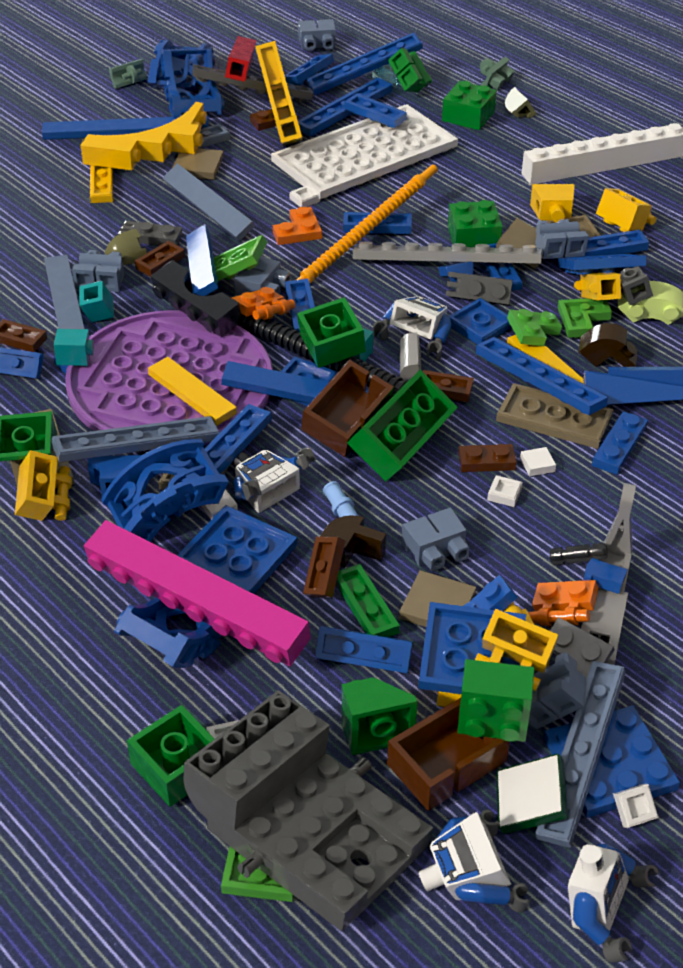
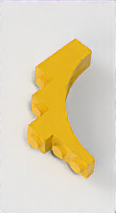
(278, 93)
(153, 145)

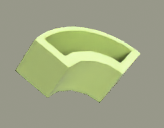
(664, 304)

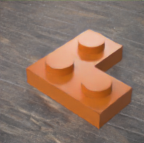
(302, 227)

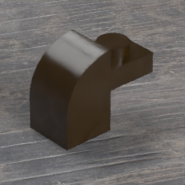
(605, 342)
(357, 538)

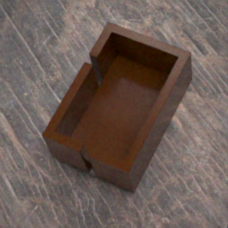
(345, 407)
(436, 758)

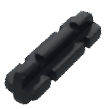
(578, 553)

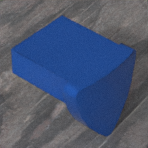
(461, 267)
(606, 575)

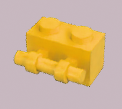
(624, 210)
(37, 487)
(518, 641)

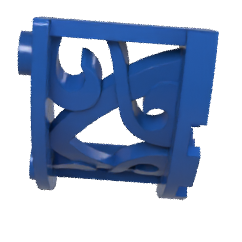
(172, 65)
(155, 73)
(185, 491)
(180, 646)

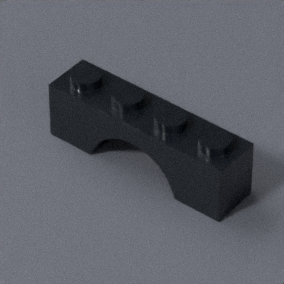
(215, 312)

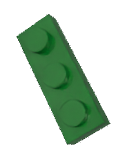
(366, 602)

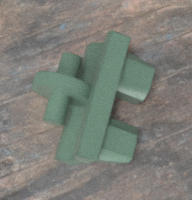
(127, 73)
(496, 73)

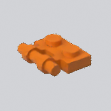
(263, 303)
(565, 600)

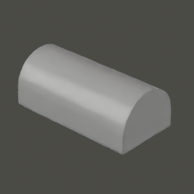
(410, 355)

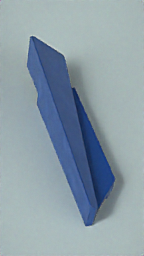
(637, 384)

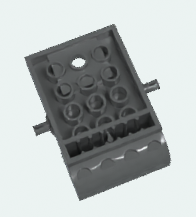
(301, 811)

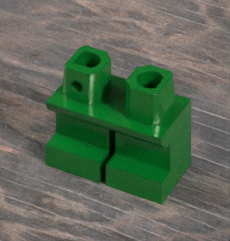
(410, 70)

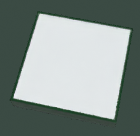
(531, 794)

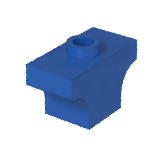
(105, 468)

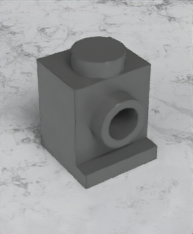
(631, 279)

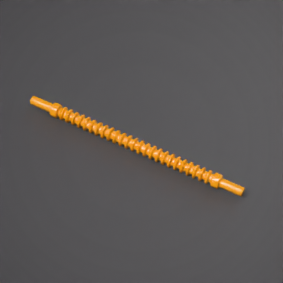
(367, 225)

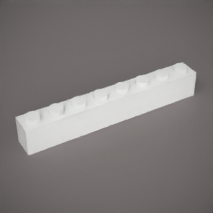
(602, 154)

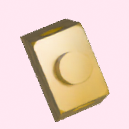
(552, 201)

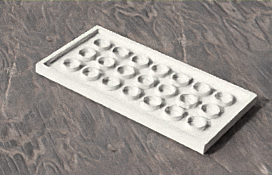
(362, 152)

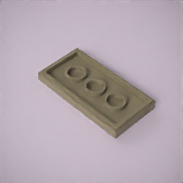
(550, 416)

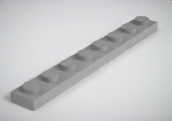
(456, 253)

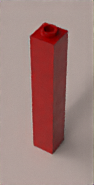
(240, 58)

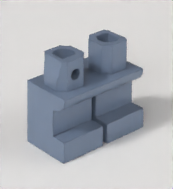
(316, 37)
(561, 239)
(98, 267)
(265, 274)
(435, 539)
(558, 692)

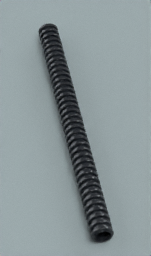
(292, 341)

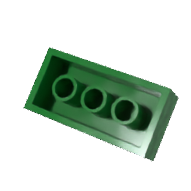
(402, 426)

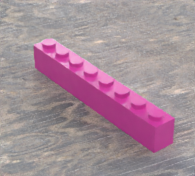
(198, 593)

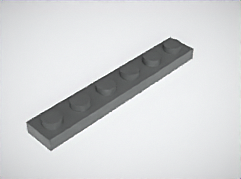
(205, 73)

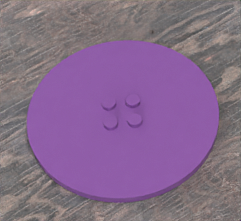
(116, 382)

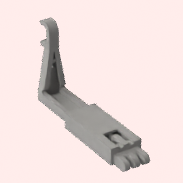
(609, 606)

